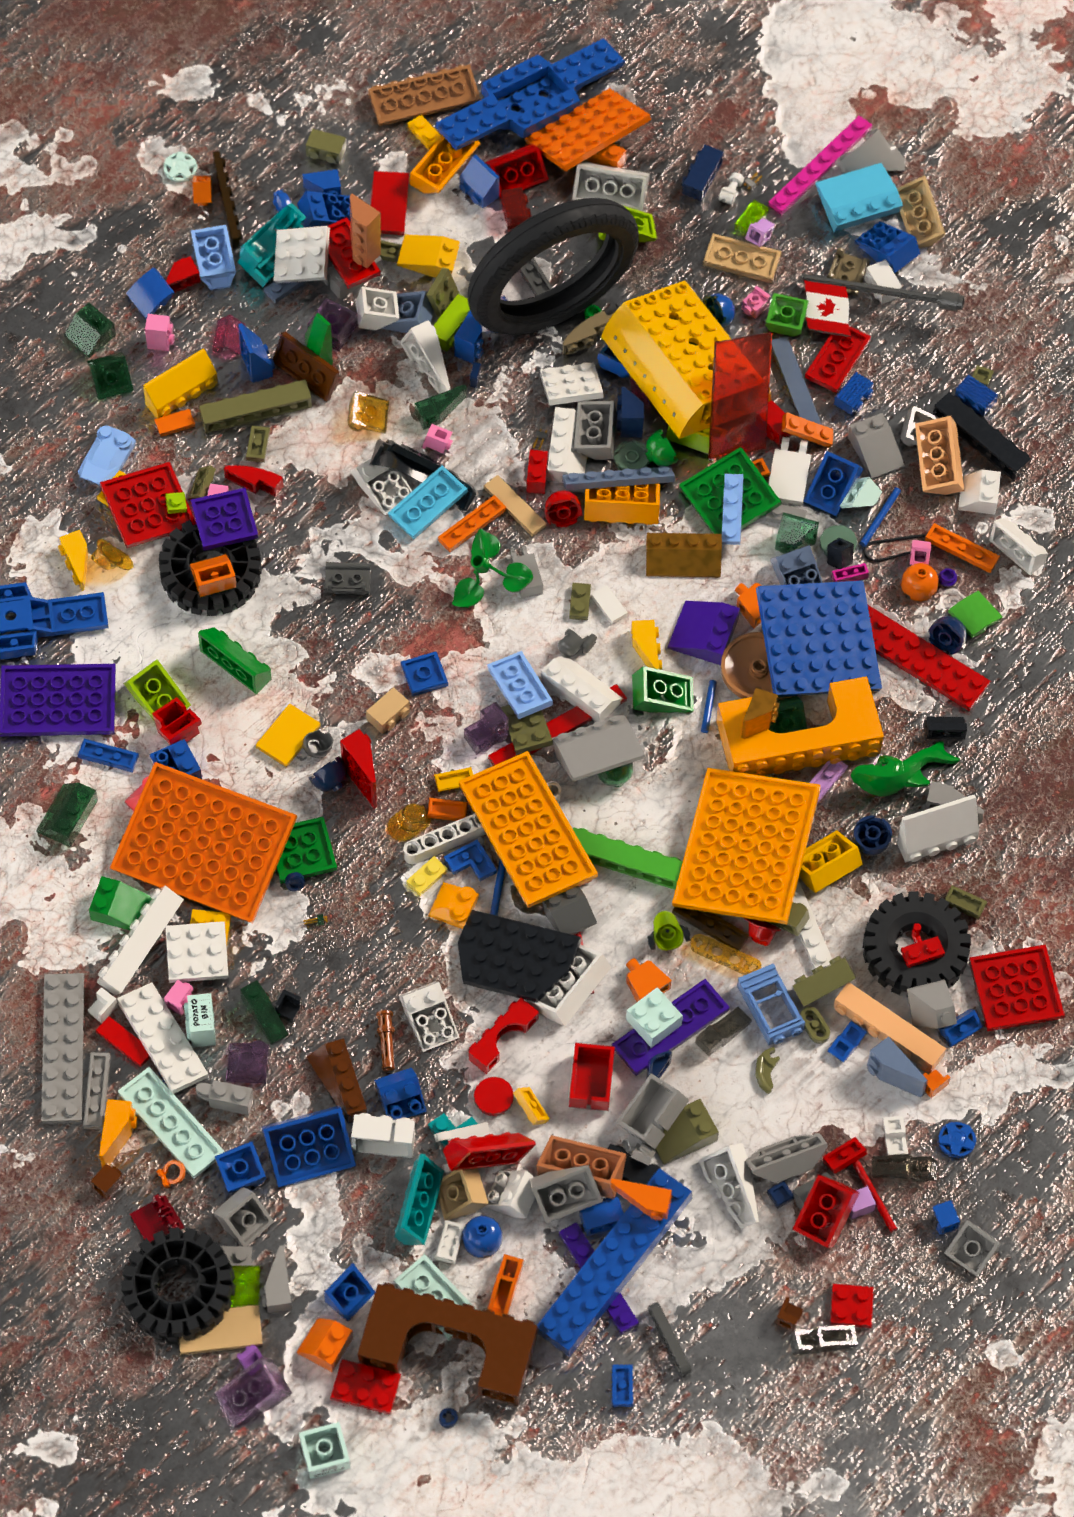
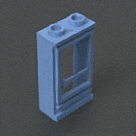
(760, 979)

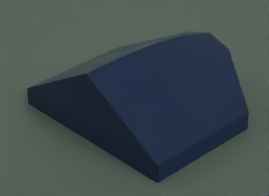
(659, 1063)

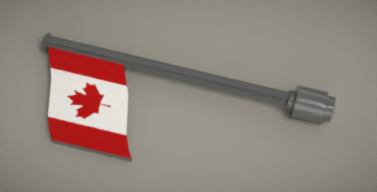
(829, 302)

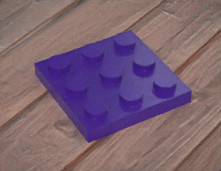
(224, 518)

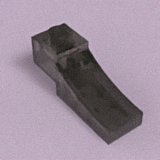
(722, 1031)
(904, 1167)

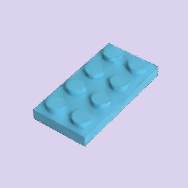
(427, 502)

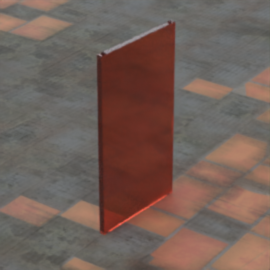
(740, 394)

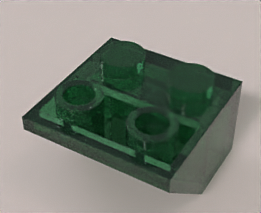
(90, 330)

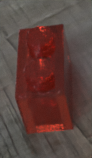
(514, 207)

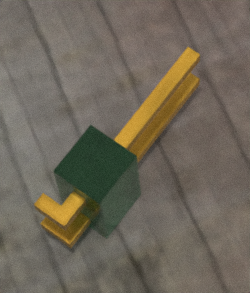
(320, 919)

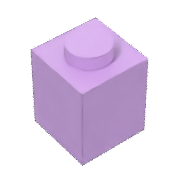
(863, 1204)

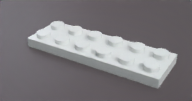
(162, 1038)

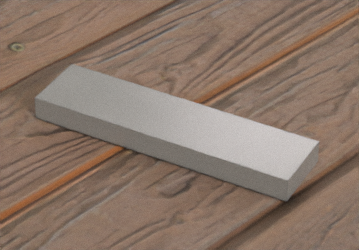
(96, 1090)

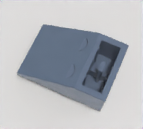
(796, 567)

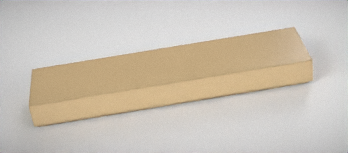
(515, 505)

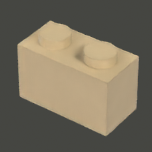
(388, 711)

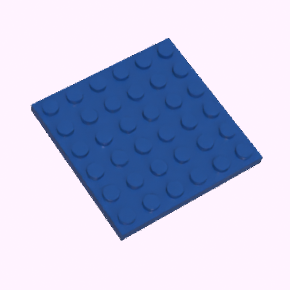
(817, 636)

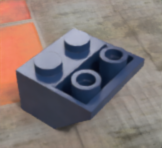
(629, 414)

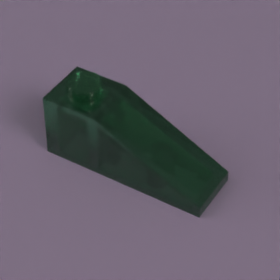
(438, 407)
(263, 1012)

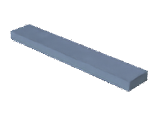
(794, 379)

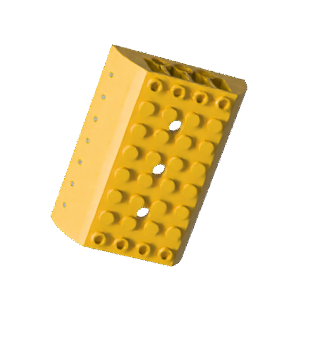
(653, 345)

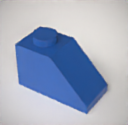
(323, 182)

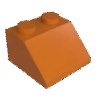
(326, 1343)

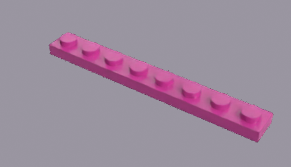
(820, 165)

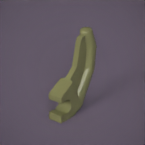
(764, 1067)

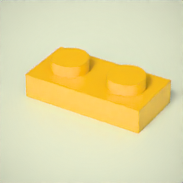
(424, 131)
(531, 1106)

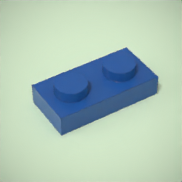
(622, 1385)

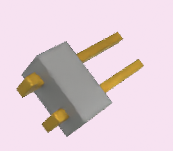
(749, 183)

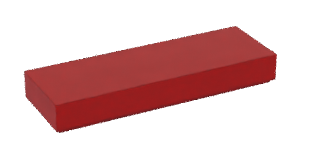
(123, 1041)

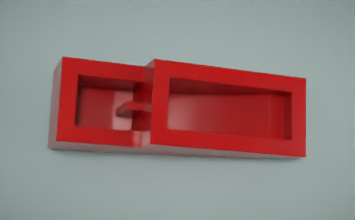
(254, 479)

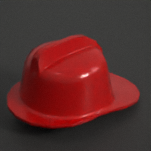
(762, 931)

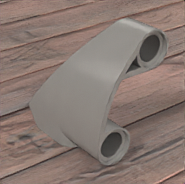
(872, 152)

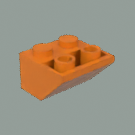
(213, 575)

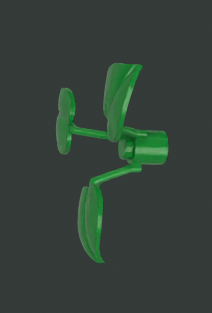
(487, 546)

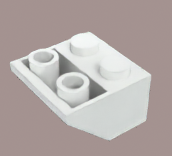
(511, 1193)

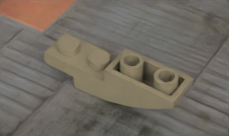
(585, 333)

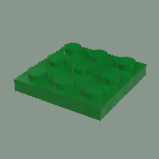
(307, 850)

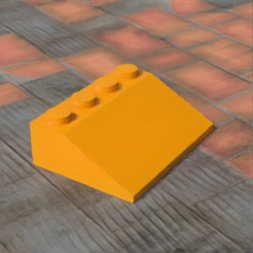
(623, 504)

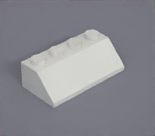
(611, 183)
(562, 456)
(580, 688)

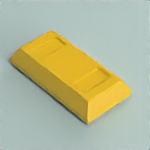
(450, 780)

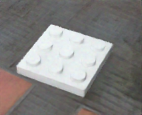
(301, 254)
(571, 383)
(196, 952)

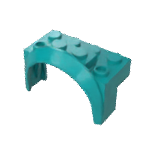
(258, 253)

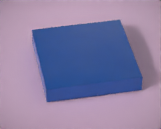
(424, 673)

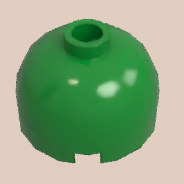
(660, 450)

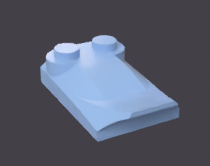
(214, 256)
(106, 455)

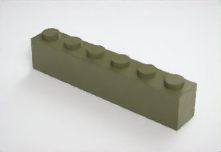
(255, 406)

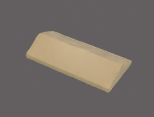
(920, 212)

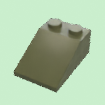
(688, 1133)

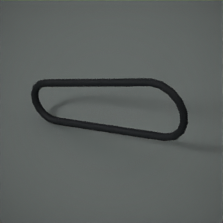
(887, 540)

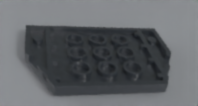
(514, 956)

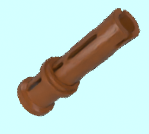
(385, 1032)

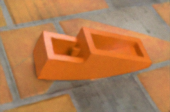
(505, 1284)

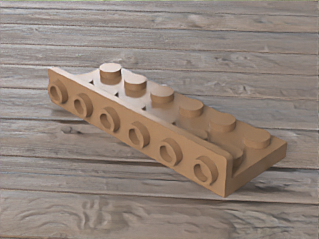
(424, 95)

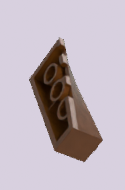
(337, 1073)

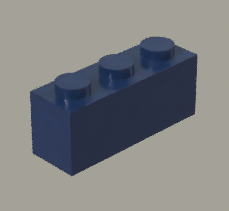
(702, 172)

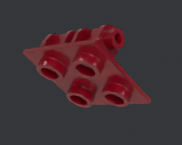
(156, 1217)

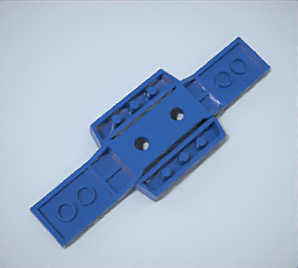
(561, 84)
(45, 618)

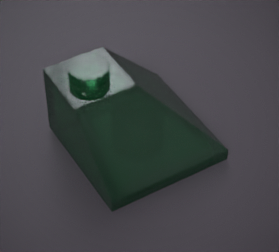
(795, 533)

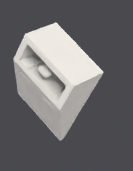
(381, 484)
(429, 1016)

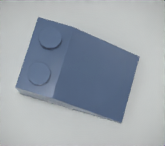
(413, 310)
(895, 1068)

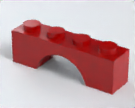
(519, 1017)

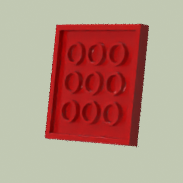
(140, 504)
(1016, 988)

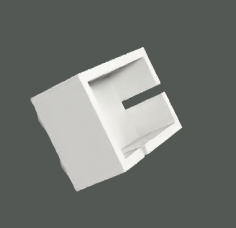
(383, 1135)

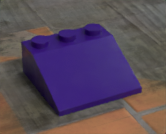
(704, 630)

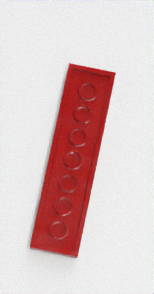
(926, 661)

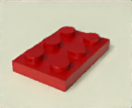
(365, 1386)

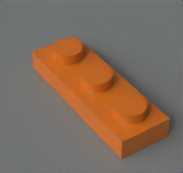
(807, 430)

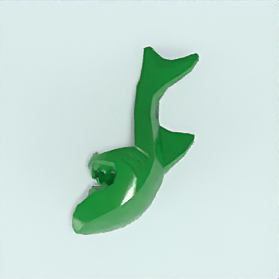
(896, 774)

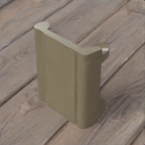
(848, 268)

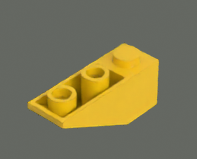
(76, 552)
(644, 642)

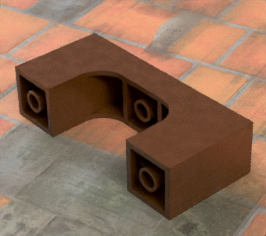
(402, 1314)

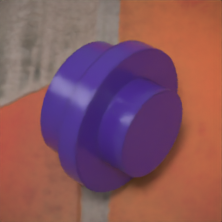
(947, 577)

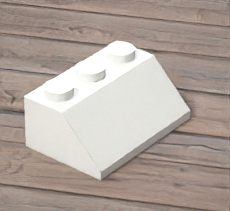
(1018, 545)

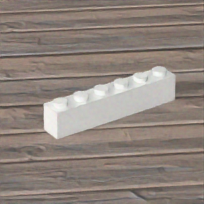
(139, 940)

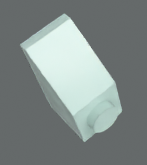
(862, 494)

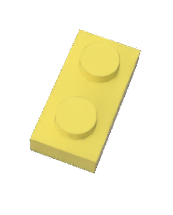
(427, 876)

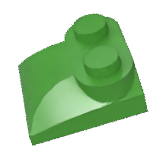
(786, 315)

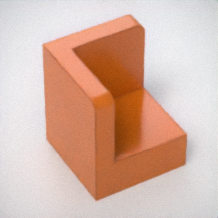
(935, 1083)

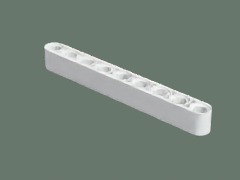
(453, 830)

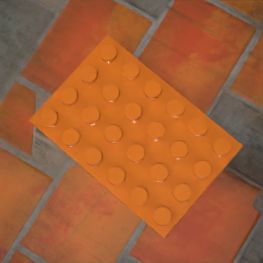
(588, 129)

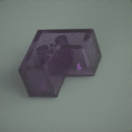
(489, 730)

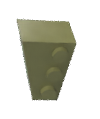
(823, 980)

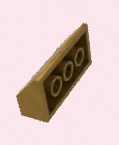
(683, 555)

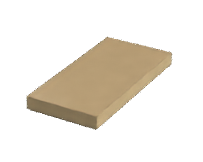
(742, 258)
(236, 1331)

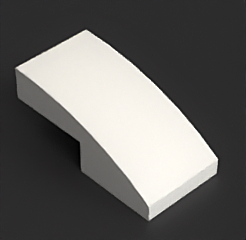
(895, 1135)

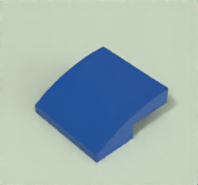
(150, 292)

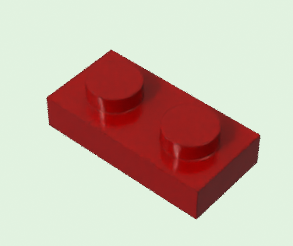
(844, 1155)

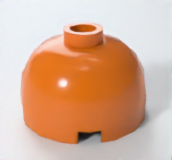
(920, 582)

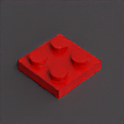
(851, 1305)

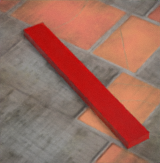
(564, 723)

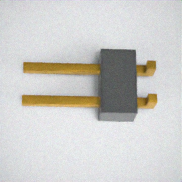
(542, 436)

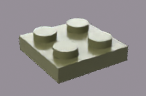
(442, 292)

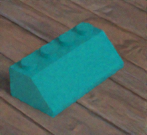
(419, 1202)

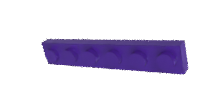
(581, 1251)

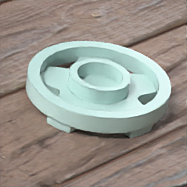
(180, 166)

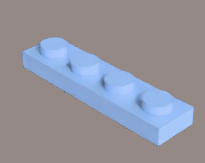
(732, 509)

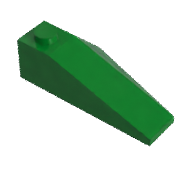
(319, 338)

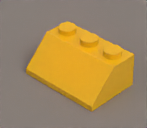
(829, 861)

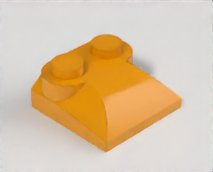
(454, 904)

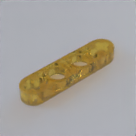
(727, 952)

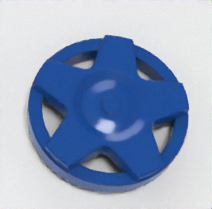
(957, 1139)

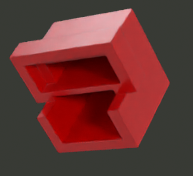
(176, 722)

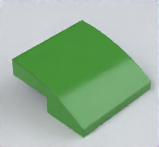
(975, 613)

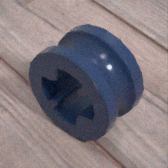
(442, 1421)

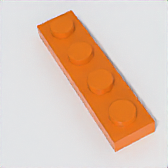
(472, 523)
(962, 548)

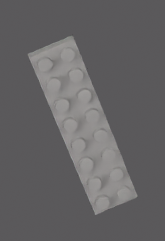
(63, 1048)

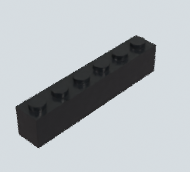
(983, 437)

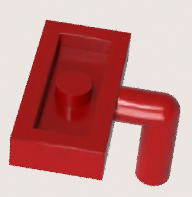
(922, 950)

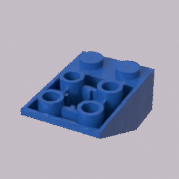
(323, 208)
(889, 244)

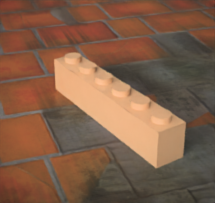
(883, 1022)

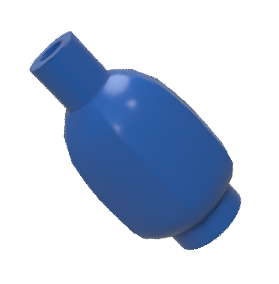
(281, 200)

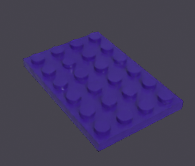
(57, 699)

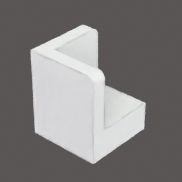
(103, 1005)

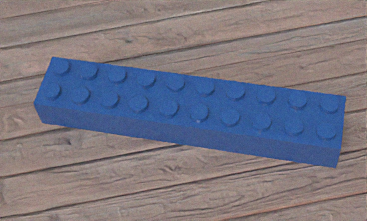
(609, 1269)

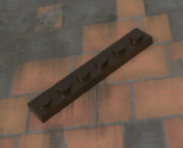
(226, 193)

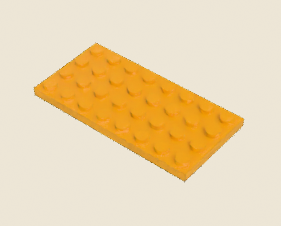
(528, 829)

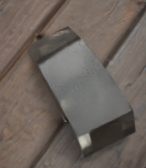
(822, 1339)

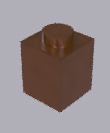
(107, 1181)

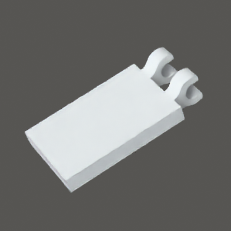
(790, 472)

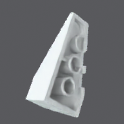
(423, 346)
(733, 1182)

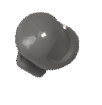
(573, 643)

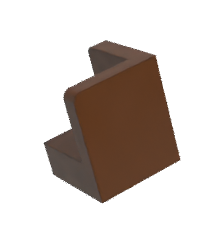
(789, 1315)

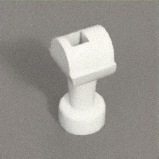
(729, 193)

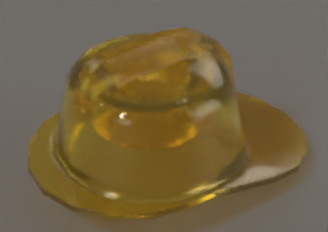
(110, 557)
(408, 822)

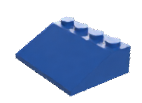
(308, 1146)

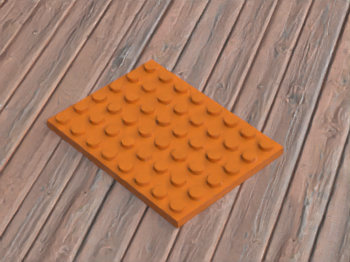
(203, 842)

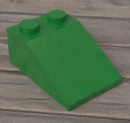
(662, 691)
(117, 903)

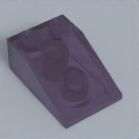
(253, 1392)

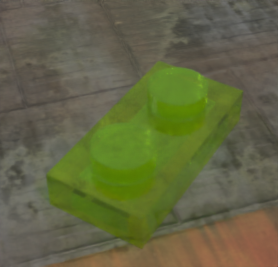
(752, 214)

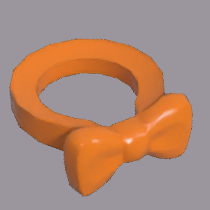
(162, 1173)

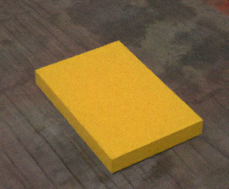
(286, 735)

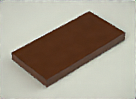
(305, 365)

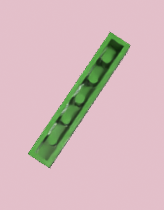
(630, 859)

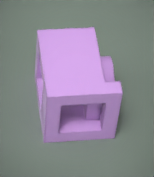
(760, 232)

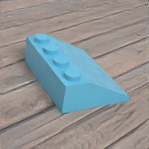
(859, 197)

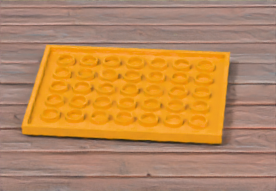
(746, 846)

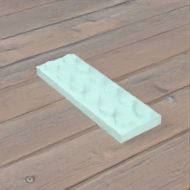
(171, 1122)

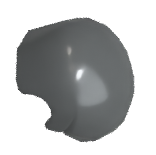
(317, 744)

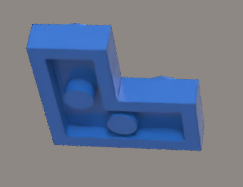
(471, 856)

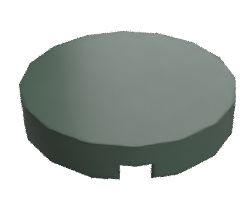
(630, 455)
(834, 532)

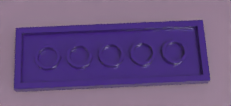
(699, 1009)

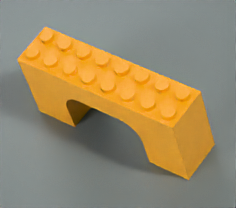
(850, 735)

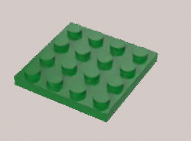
(706, 491)

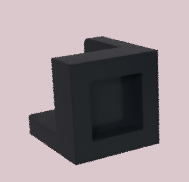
(840, 553)
(288, 1006)

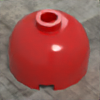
(562, 508)

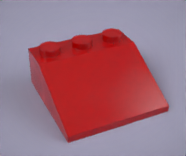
(358, 759)

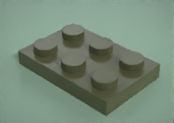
(528, 732)

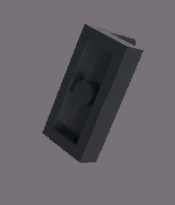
(946, 728)

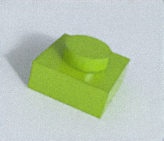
(176, 502)

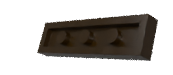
(713, 926)

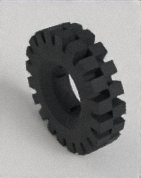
(179, 580)
(899, 917)
(197, 1311)

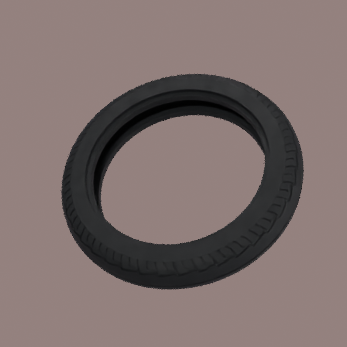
(534, 237)

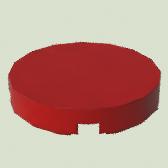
(493, 1096)

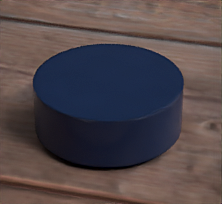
(294, 881)

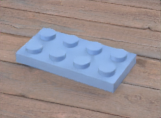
(520, 685)

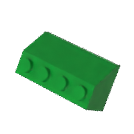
(234, 659)

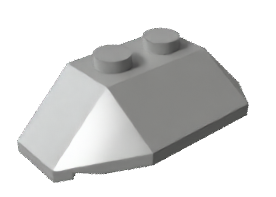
(787, 1157)

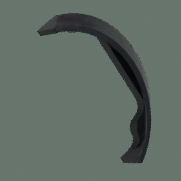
(414, 465)

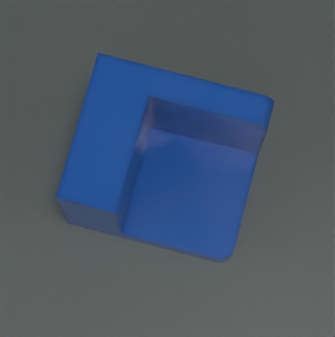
(946, 1217)

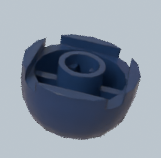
(948, 634)
(330, 776)
(872, 835)

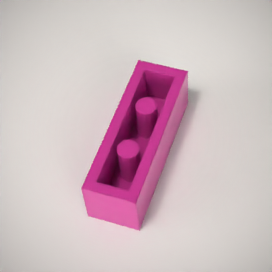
(851, 573)

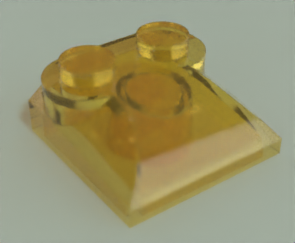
(368, 413)

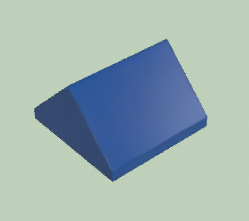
(348, 1293)

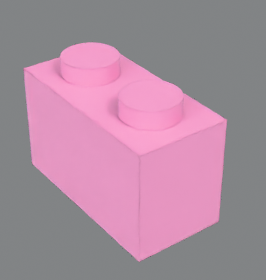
(159, 332)

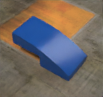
(847, 1042)

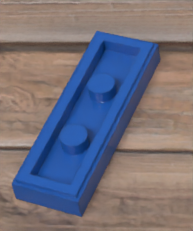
(108, 755)

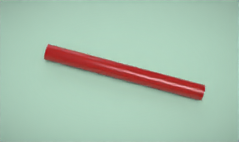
(879, 1204)

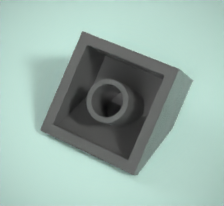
(569, 911)

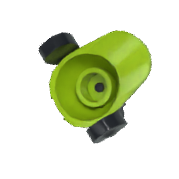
(667, 932)

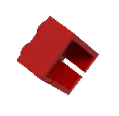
(591, 1076)

